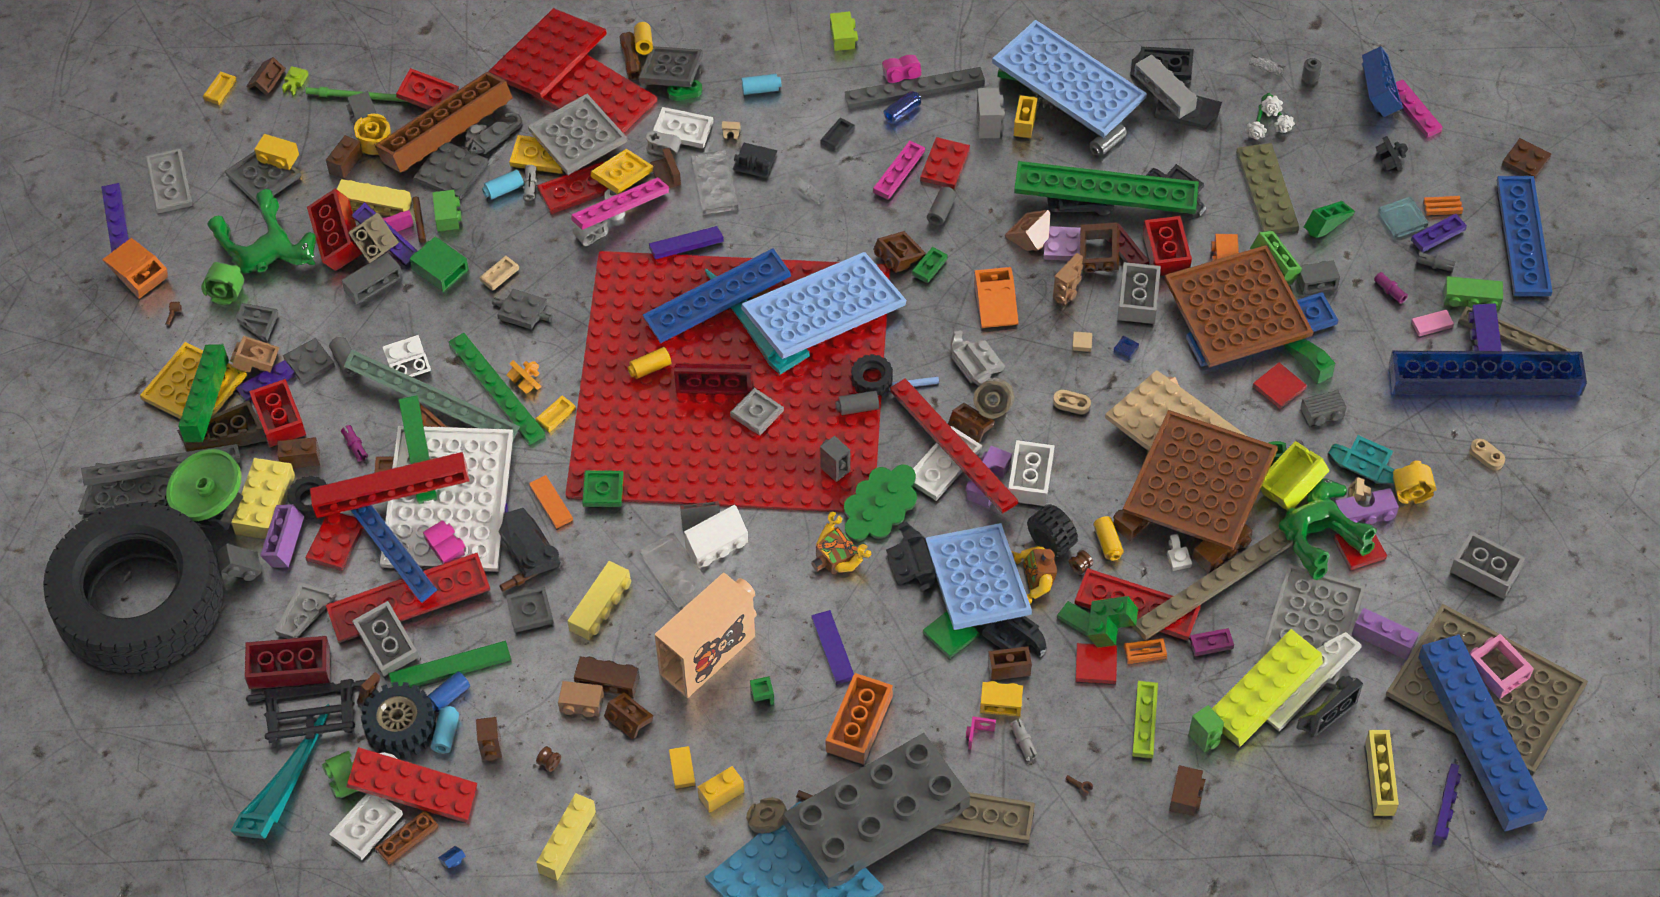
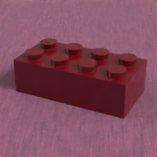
(287, 662)

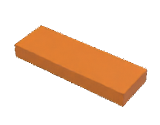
(551, 501)

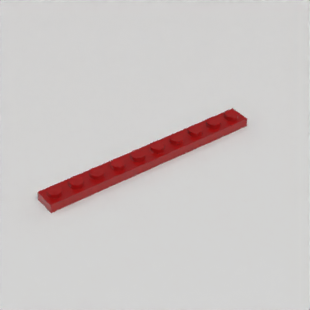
(954, 446)

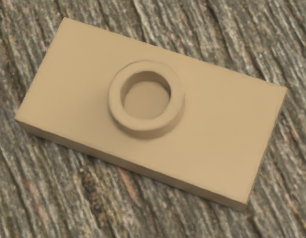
(499, 273)

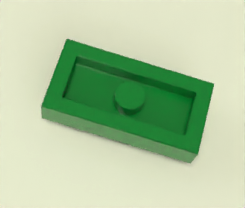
(929, 264)

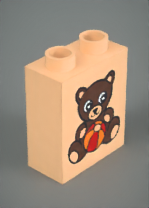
(706, 634)

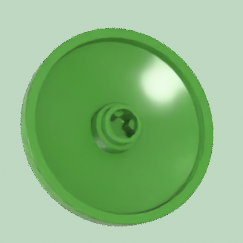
(204, 484)

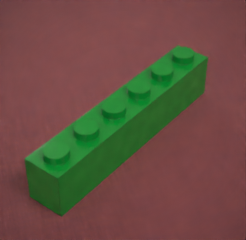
(203, 393)

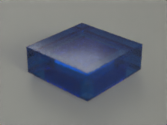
(1126, 347)

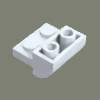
(407, 356)

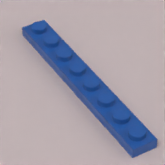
(395, 552)

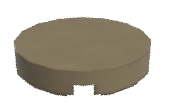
(766, 815)

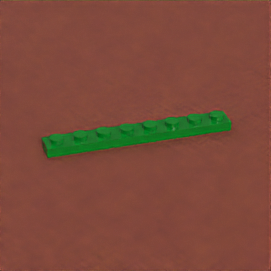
(496, 388)

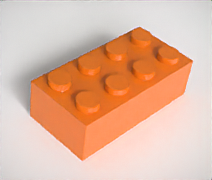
(859, 718)

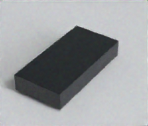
(837, 134)

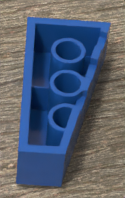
(1381, 82)

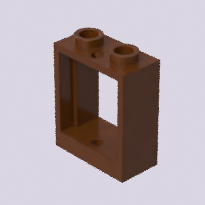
(1100, 231)

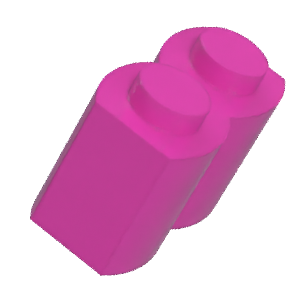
(903, 68)
(444, 543)

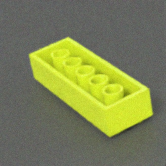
(1267, 686)

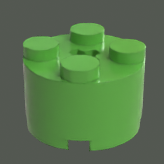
(223, 283)
(339, 769)

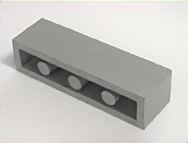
(1165, 86)

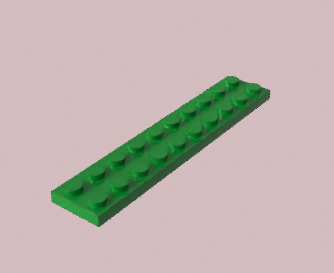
(1106, 187)

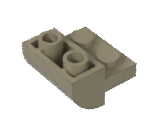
(373, 237)

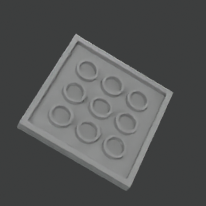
(577, 134)

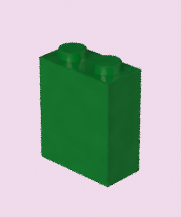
(439, 263)

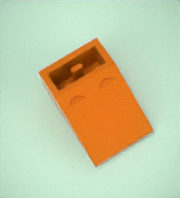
(136, 267)
(996, 297)

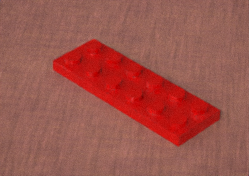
(1102, 586)
(411, 785)

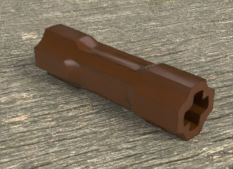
(632, 62)

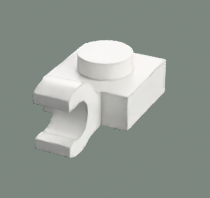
(1178, 557)

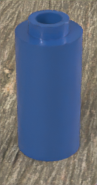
(448, 691)

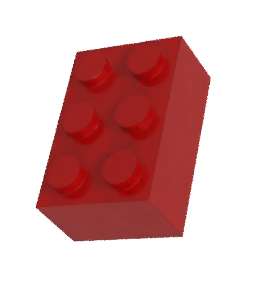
(1167, 244)
(277, 412)

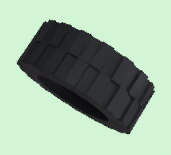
(872, 362)
(298, 488)

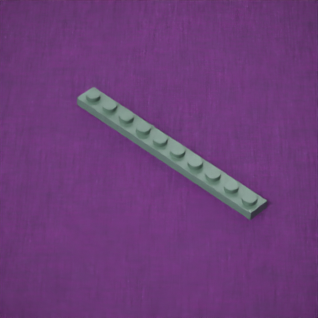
(426, 393)

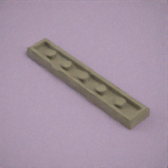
(1517, 336)

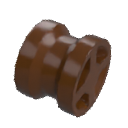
(1081, 562)
(548, 759)

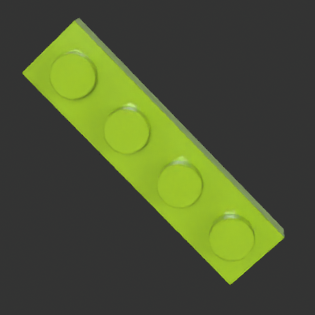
(1145, 719)

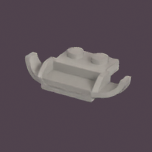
(974, 359)

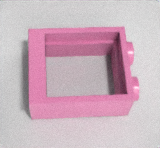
(1503, 687)

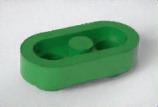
(679, 93)

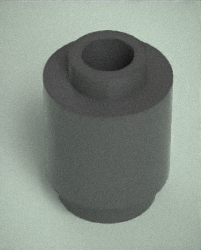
(1311, 70)

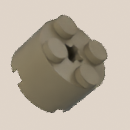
(985, 404)

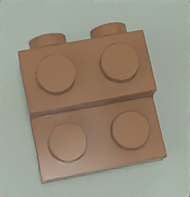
(1067, 280)
(255, 354)

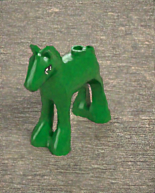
(268, 246)
(1317, 516)

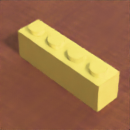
(380, 199)
(599, 600)
(1381, 773)
(566, 837)

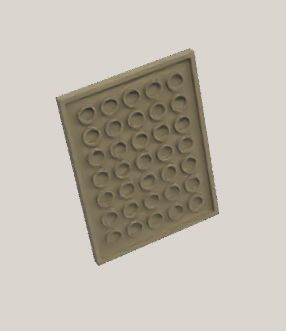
(1530, 711)

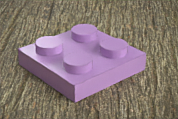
(1062, 243)

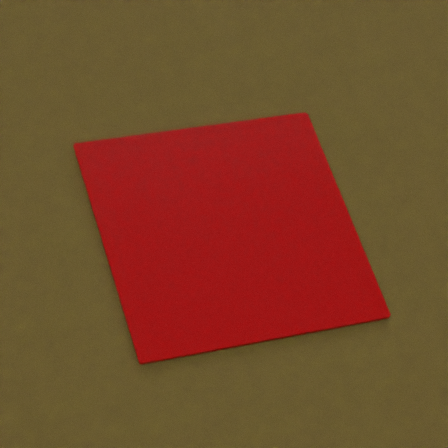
(687, 443)

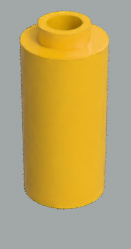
(643, 38)
(649, 363)
(1108, 538)

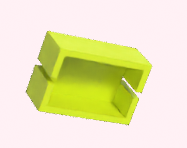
(1293, 476)

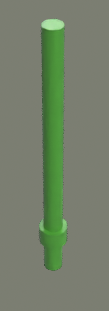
(325, 92)

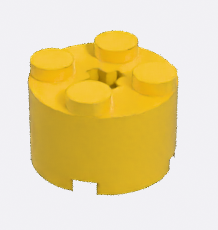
(371, 131)
(1414, 483)

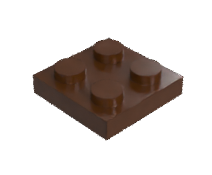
(1526, 158)

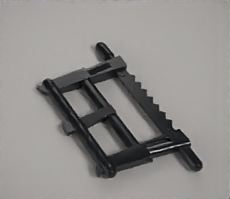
(272, 715)

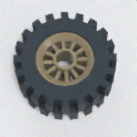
(393, 735)

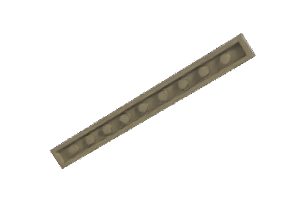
(1211, 584)

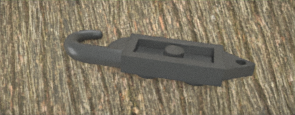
(495, 135)

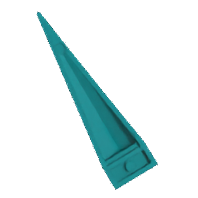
(772, 357)
(269, 804)

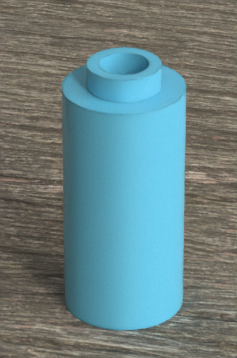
(761, 84)
(503, 184)
(445, 730)

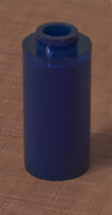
(902, 107)

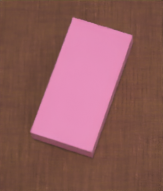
(1432, 323)

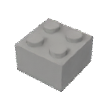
(989, 113)

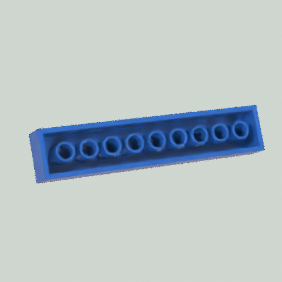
(1482, 733)

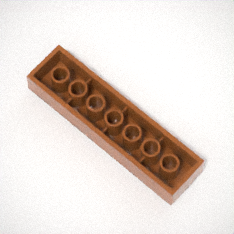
(443, 122)

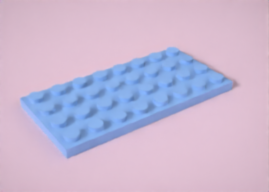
(1069, 78)
(823, 305)

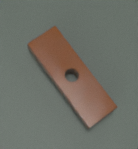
(398, 844)

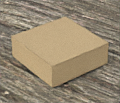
(1082, 341)

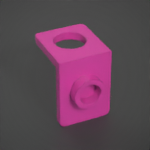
(976, 725)

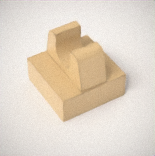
(731, 127)
(1359, 490)

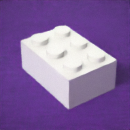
(1031, 472)

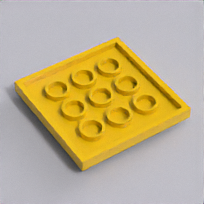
(173, 383)

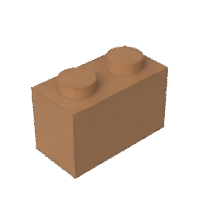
(580, 699)

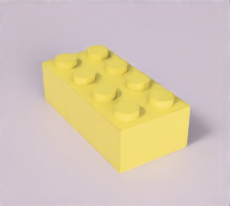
(263, 490)

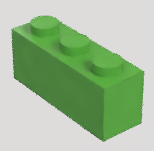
(1285, 261)
(1472, 292)

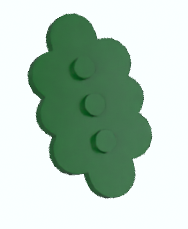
(880, 503)

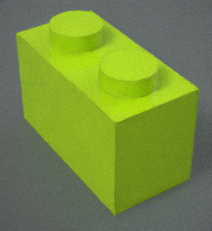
(842, 31)

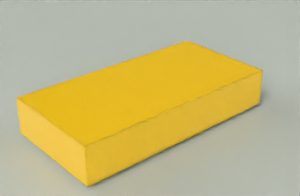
(219, 88)
(555, 413)
(682, 767)

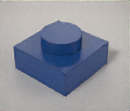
(452, 857)

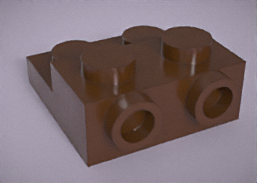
(898, 251)

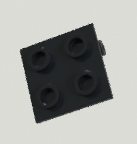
(754, 160)

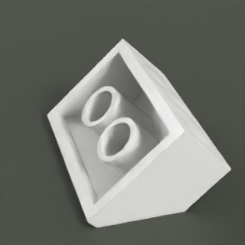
(716, 537)

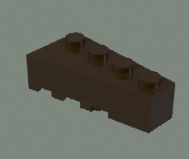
(230, 427)

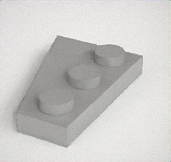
(303, 609)

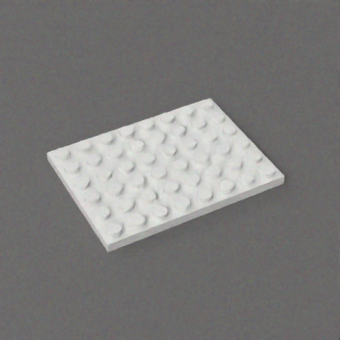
(471, 507)

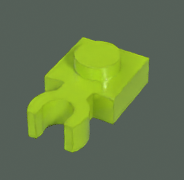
(294, 78)

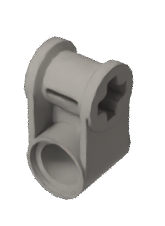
(661, 142)
(592, 233)

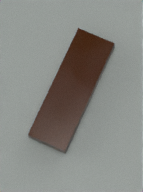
(367, 688)

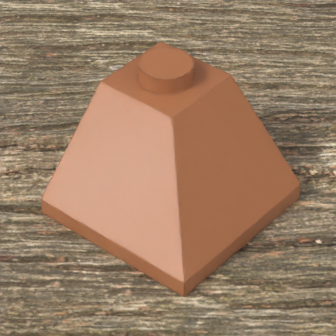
(1031, 230)

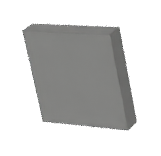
(757, 411)

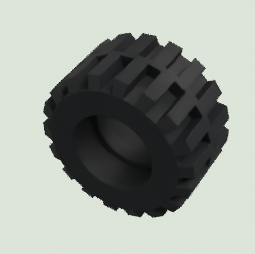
(1052, 529)

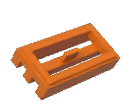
(1440, 205)
(1145, 654)

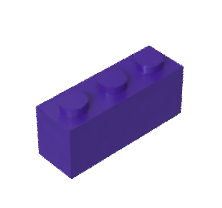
(1485, 327)

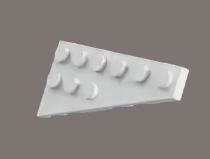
(1334, 656)

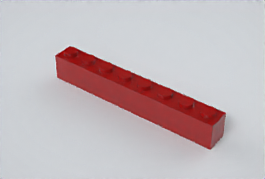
(389, 484)

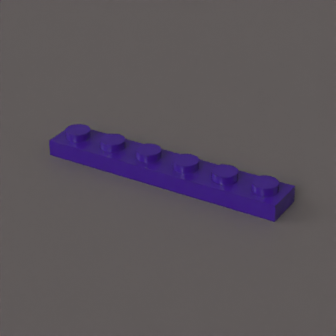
(115, 215)

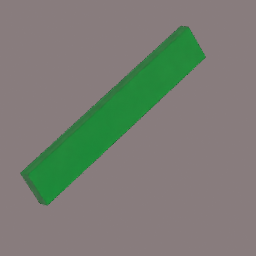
(415, 438)
(448, 666)

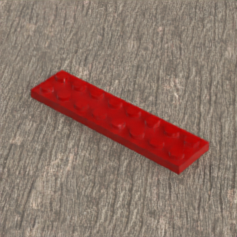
(453, 582)

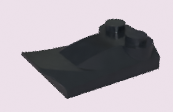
(1174, 59)
(1205, 112)
(1065, 205)
(527, 543)
(1333, 707)

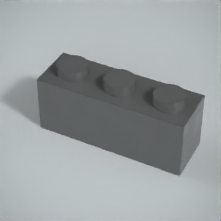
(372, 278)

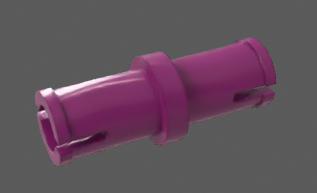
(1391, 287)
(354, 443)

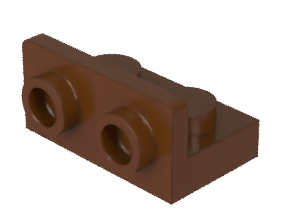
(970, 422)
(627, 715)

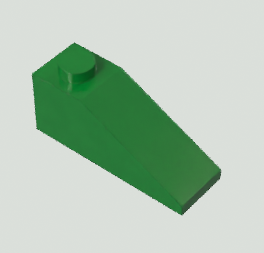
(1327, 218)
(1312, 359)

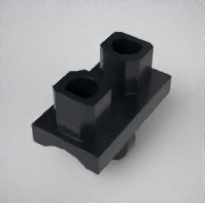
(1387, 148)

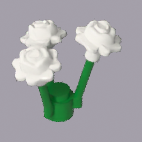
(1271, 106)

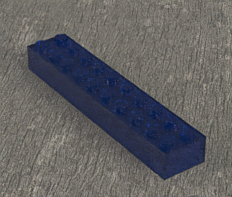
(1487, 373)

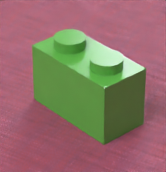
(446, 210)
(1206, 728)

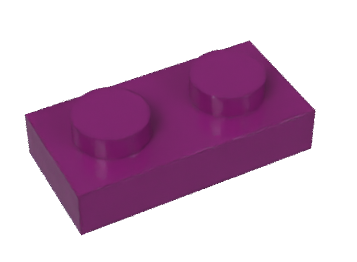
(1211, 642)

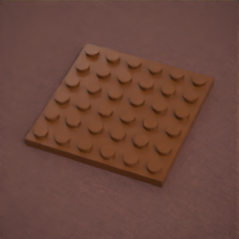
(1238, 305)
(1200, 479)

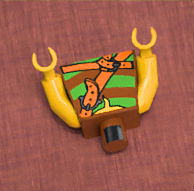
(836, 550)
(1039, 569)

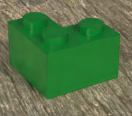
(1108, 616)

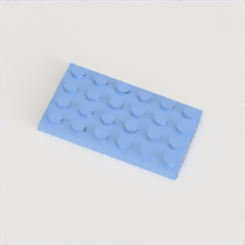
(978, 576)

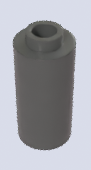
(1101, 145)
(941, 206)
(341, 349)
(857, 403)

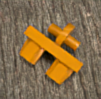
(517, 372)

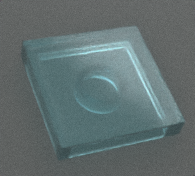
(1403, 216)

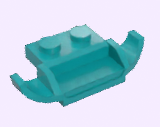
(1365, 459)

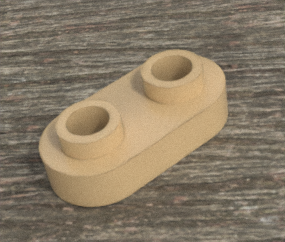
(1072, 402)
(1486, 454)

